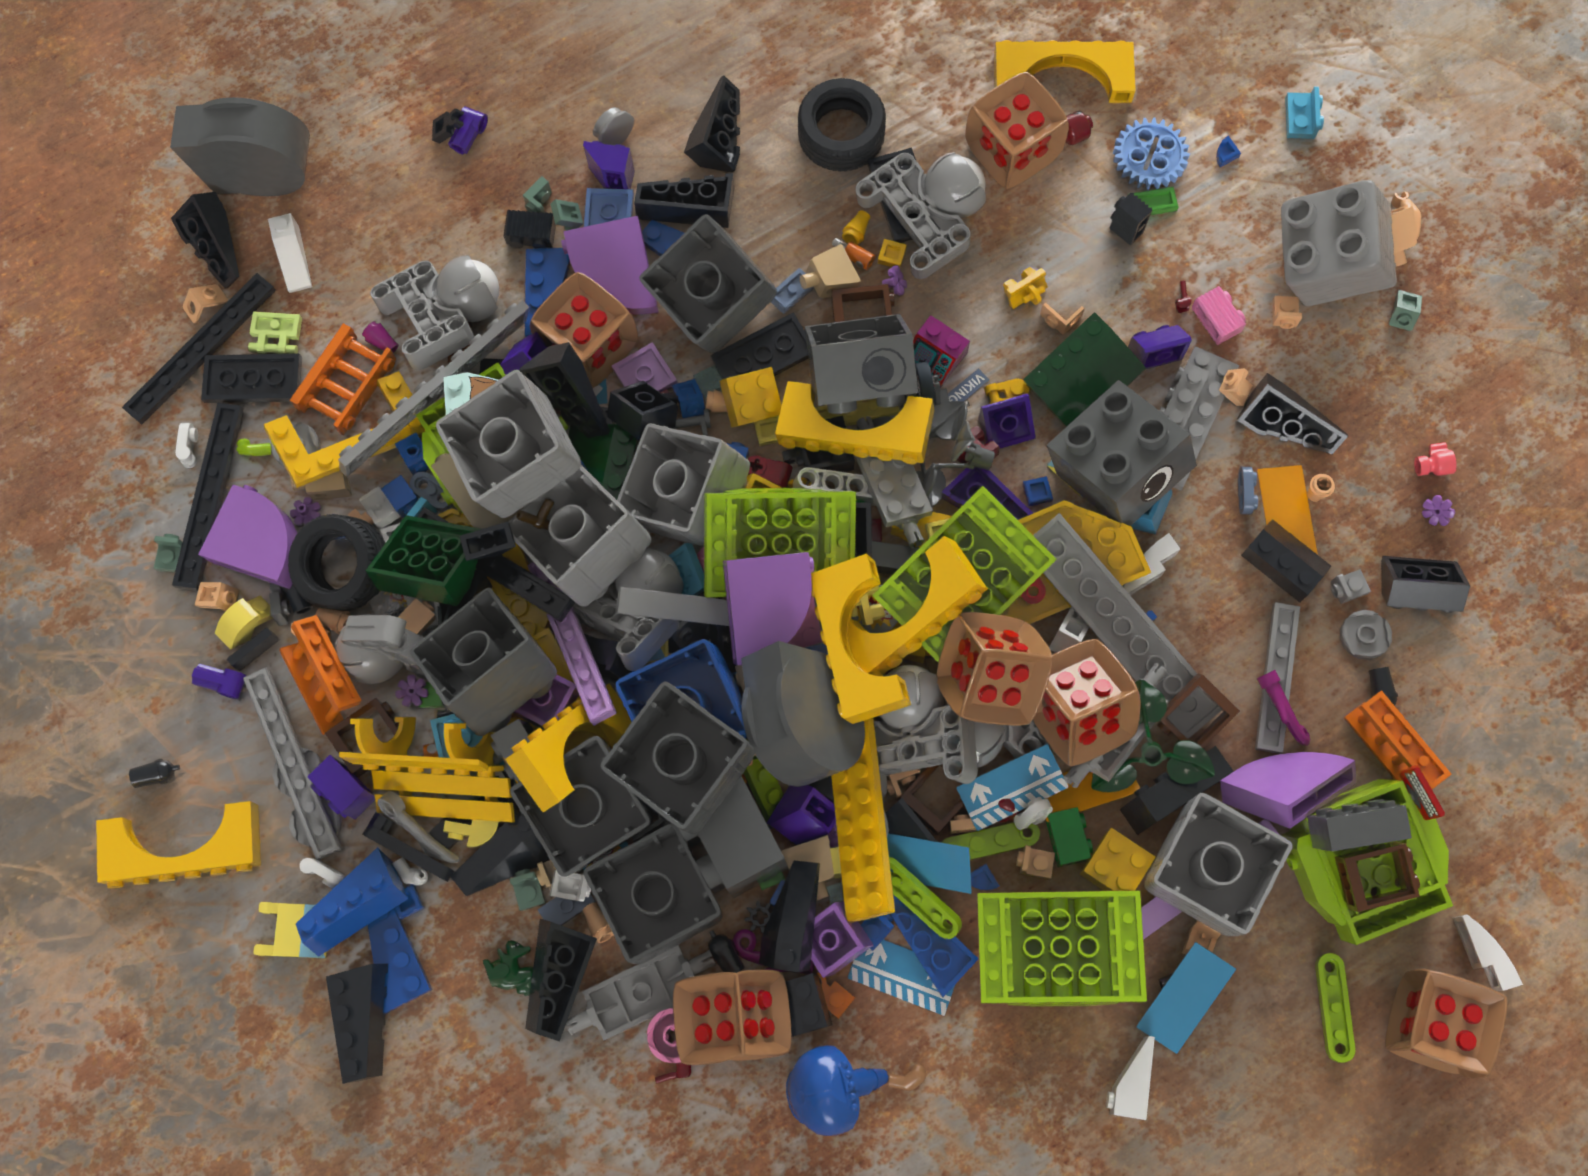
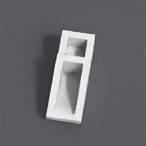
(1156, 555)
(1487, 954)

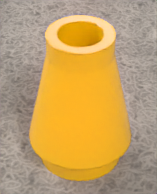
(856, 228)

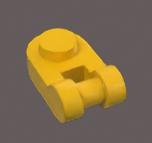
(1011, 389)

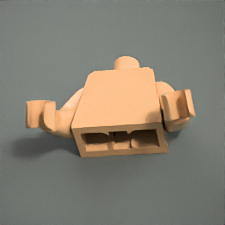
(1405, 226)

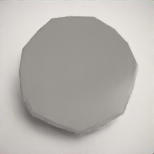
(613, 126)

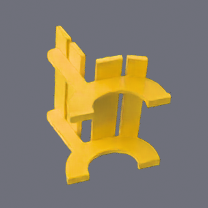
(406, 776)

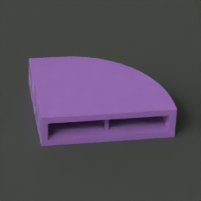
(613, 258)
(251, 537)
(766, 600)
(1288, 785)

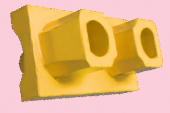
(1026, 290)

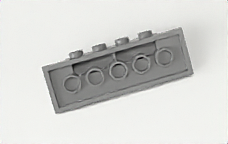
(1197, 397)

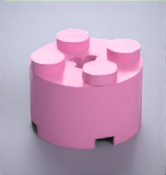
(659, 1037)

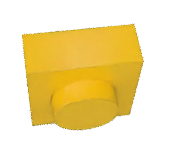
(892, 253)

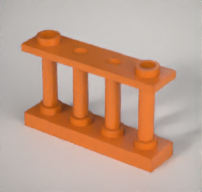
(333, 359)
(319, 673)
(1394, 740)

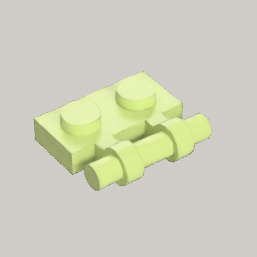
(277, 326)

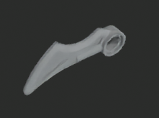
(395, 808)

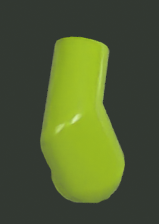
(247, 449)

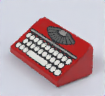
(1421, 793)

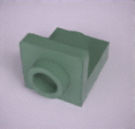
(537, 194)
(566, 214)
(1406, 310)
(167, 552)
(527, 890)

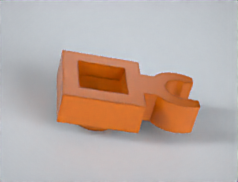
(836, 997)

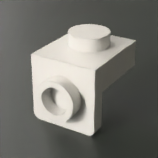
(379, 508)
(570, 887)

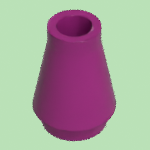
(379, 337)

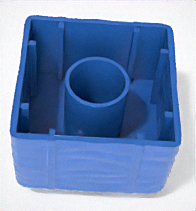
(696, 672)

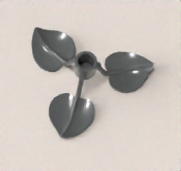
(941, 424)
(975, 454)

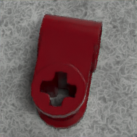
(771, 470)

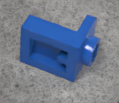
(689, 398)
(878, 929)

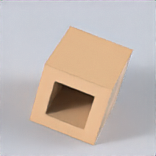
(418, 616)

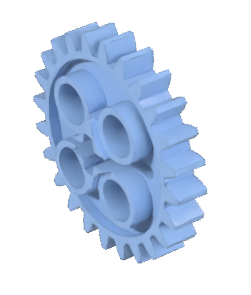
(1171, 160)

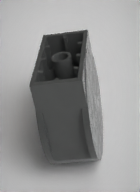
(242, 146)
(795, 715)

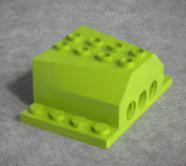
(776, 523)
(996, 547)
(1061, 948)

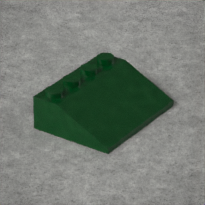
(1083, 369)
(606, 456)
(424, 561)

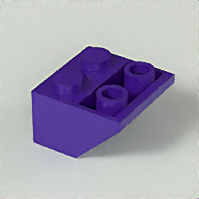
(610, 164)
(803, 815)

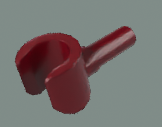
(1183, 304)
(682, 1071)

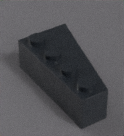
(686, 200)
(1167, 795)
(556, 977)
(358, 1020)

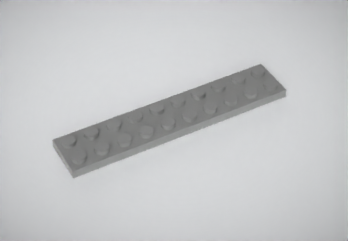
(429, 392)
(1121, 622)

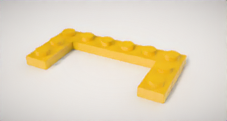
(310, 467)

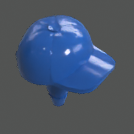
(826, 1090)

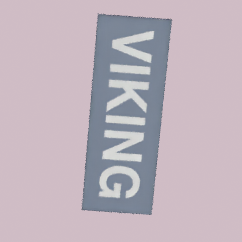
(968, 386)

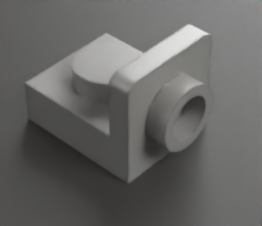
(1349, 586)

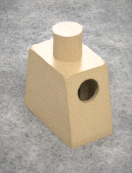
(830, 272)
(328, 487)
(818, 852)

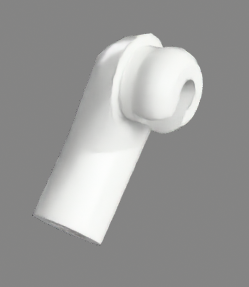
(410, 875)

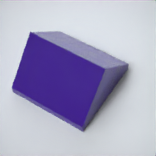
(1008, 421)

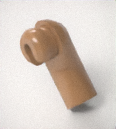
(910, 1080)

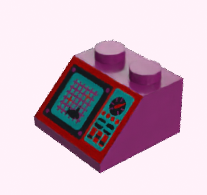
(940, 348)

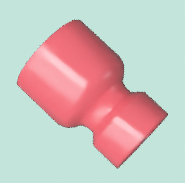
(1440, 462)

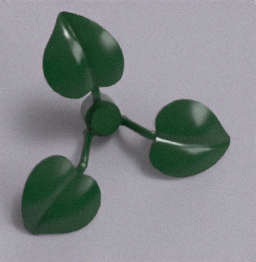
(1186, 764)

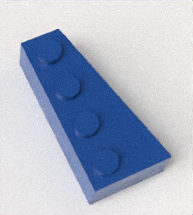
(352, 904)

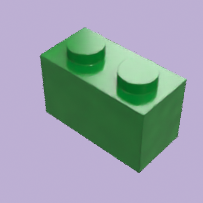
(1068, 837)

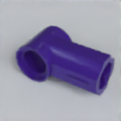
(474, 124)
(224, 682)

